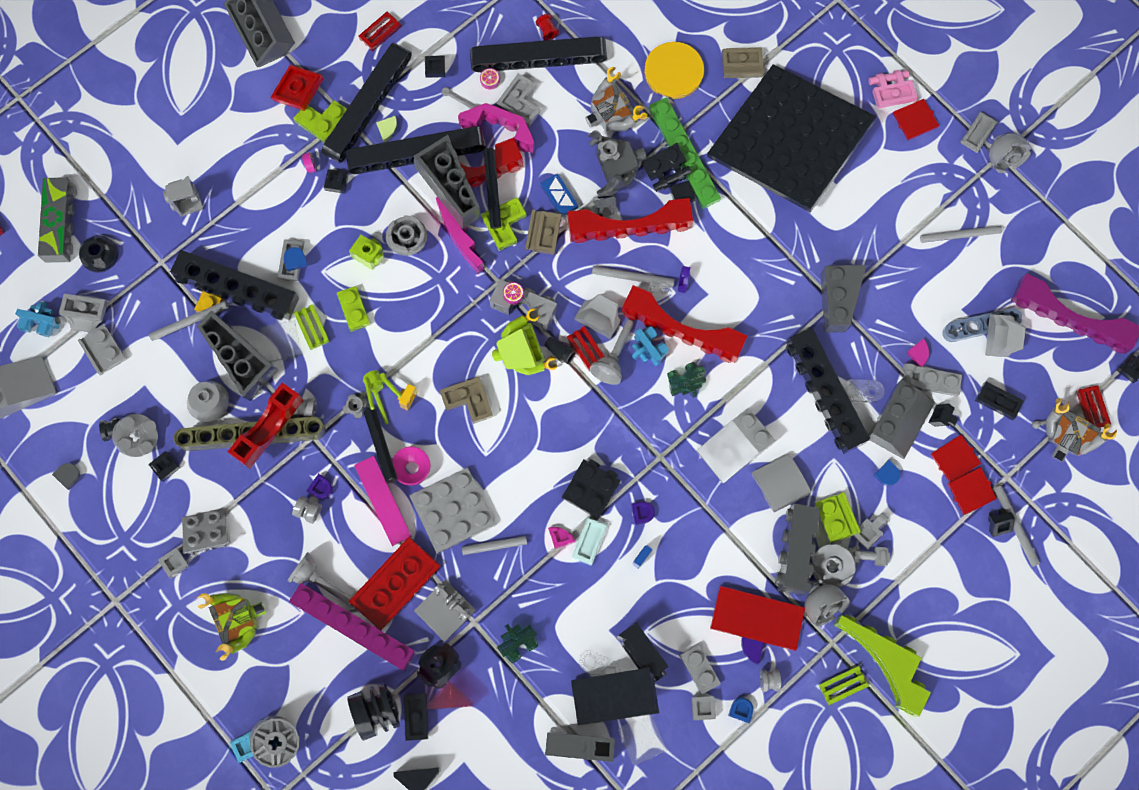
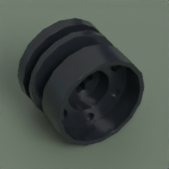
(373, 711)

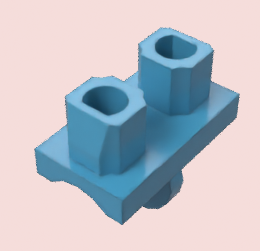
(28, 318)
(644, 339)

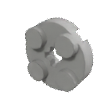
(128, 425)
(837, 553)

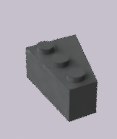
(840, 294)

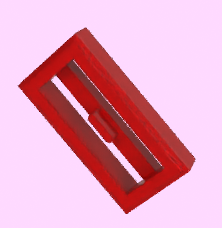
(392, 24)
(577, 334)
(1100, 403)

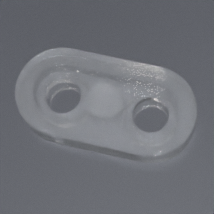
(861, 390)
(600, 663)

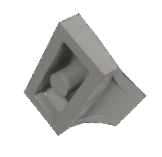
(82, 312)
(599, 315)
(1004, 336)

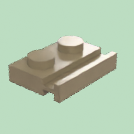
(742, 62)
(543, 232)

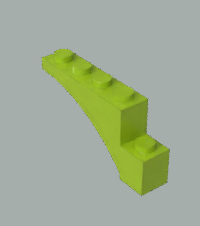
(895, 662)

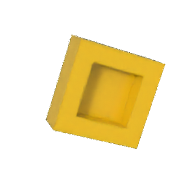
(207, 300)
(407, 397)

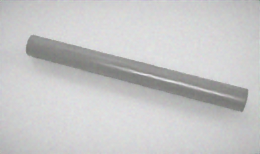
(960, 234)
(630, 275)
(187, 321)
(1017, 527)

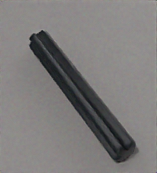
(492, 188)
(380, 445)

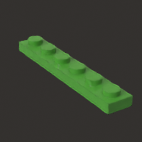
(674, 133)

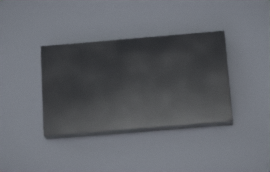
(615, 696)

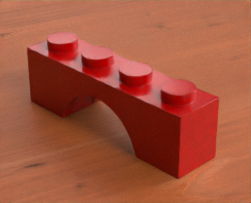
(507, 160)
(255, 441)

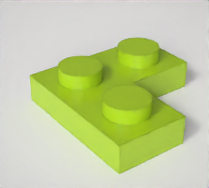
(318, 124)
(510, 213)

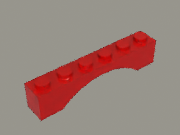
(587, 225)
(721, 342)

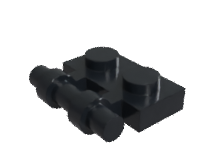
(662, 163)

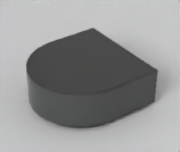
(67, 475)

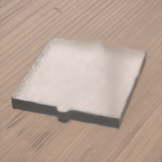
(281, 341)
(642, 739)

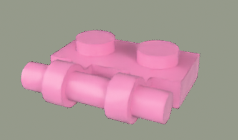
(893, 94)

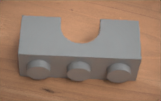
(544, 306)

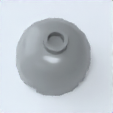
(1009, 151)
(824, 603)

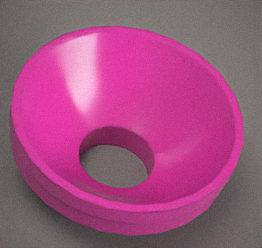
(409, 455)

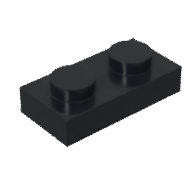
(999, 400)
(416, 717)

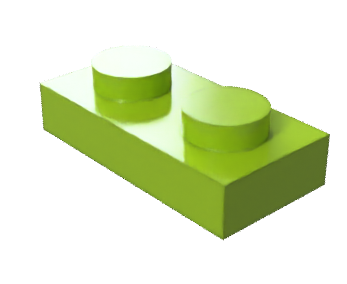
(353, 308)

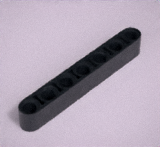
(539, 54)
(366, 102)
(402, 152)

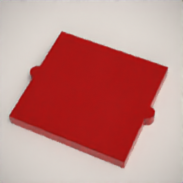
(915, 119)
(955, 458)
(972, 491)

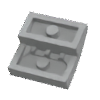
(781, 483)

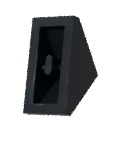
(417, 779)

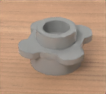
(611, 145)
(353, 400)

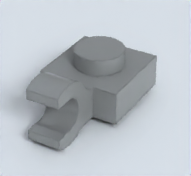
(871, 531)

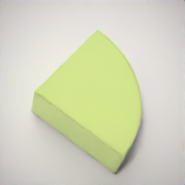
(387, 128)

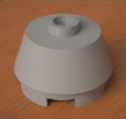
(406, 235)
(207, 401)

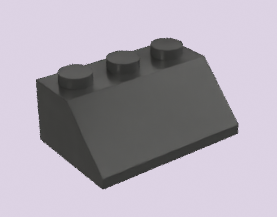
(900, 419)

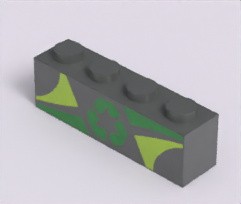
(56, 220)

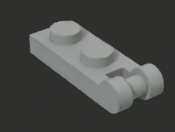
(932, 380)

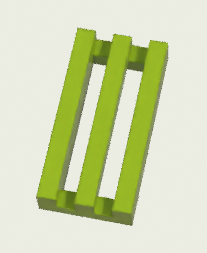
(304, 311)
(860, 677)

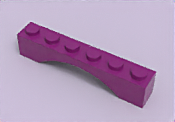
(1036, 296)
(352, 627)

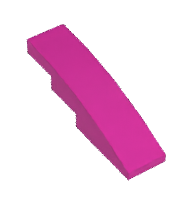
(460, 239)
(382, 501)

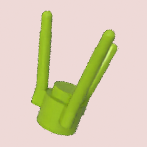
(374, 383)

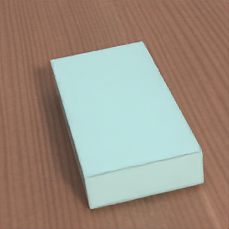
(589, 541)

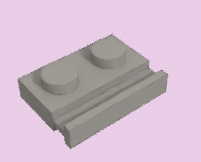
(102, 349)

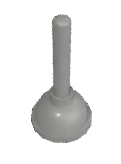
(607, 368)
(307, 571)

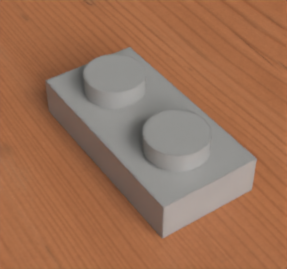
(700, 669)

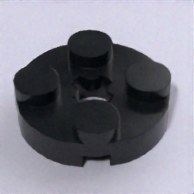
(440, 675)

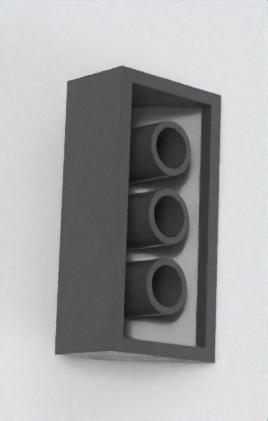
(260, 29)

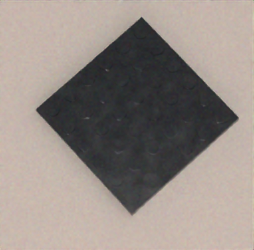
(791, 137)

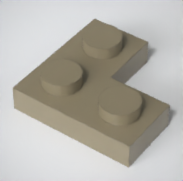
(470, 394)

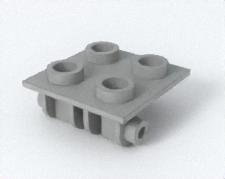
(204, 531)
(444, 610)

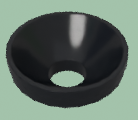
(104, 259)

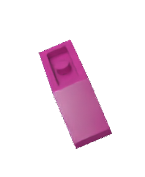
(495, 115)

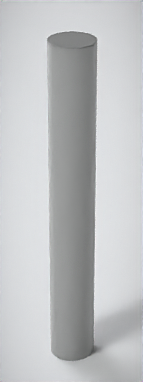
(495, 545)

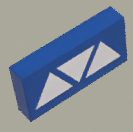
(559, 195)

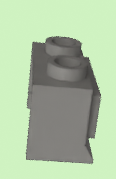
(183, 197)

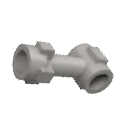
(880, 556)

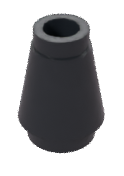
(562, 351)

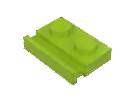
(837, 518)

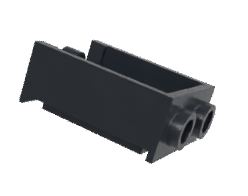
(642, 651)

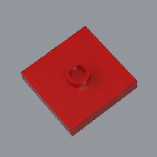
(297, 87)

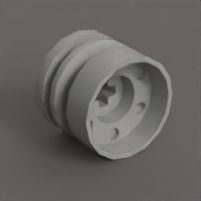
(264, 731)

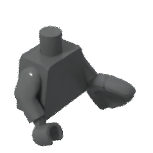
(621, 171)

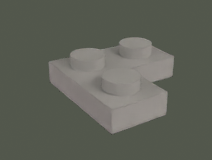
(515, 100)

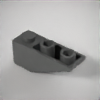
(580, 747)

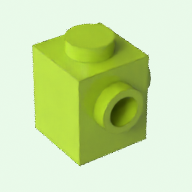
(367, 252)

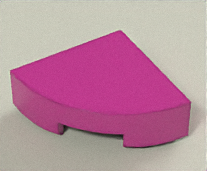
(919, 353)
(560, 537)

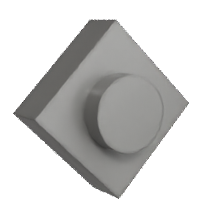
(173, 563)
(703, 708)

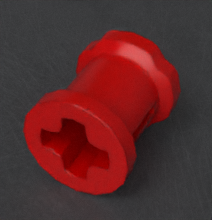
(547, 27)

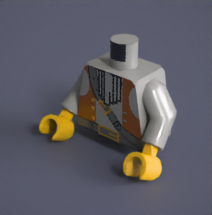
(612, 107)
(1073, 433)

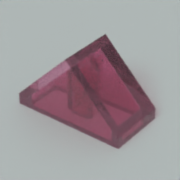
(449, 697)

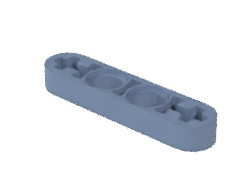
(981, 323)

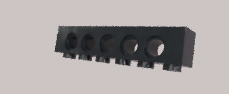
(188, 263)
(838, 397)

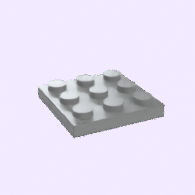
(452, 510)

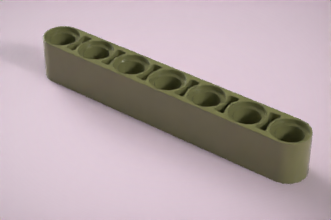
(219, 431)

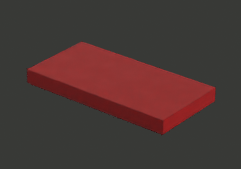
(394, 583)
(757, 618)

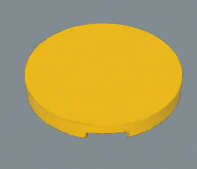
(674, 70)

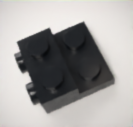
(591, 488)

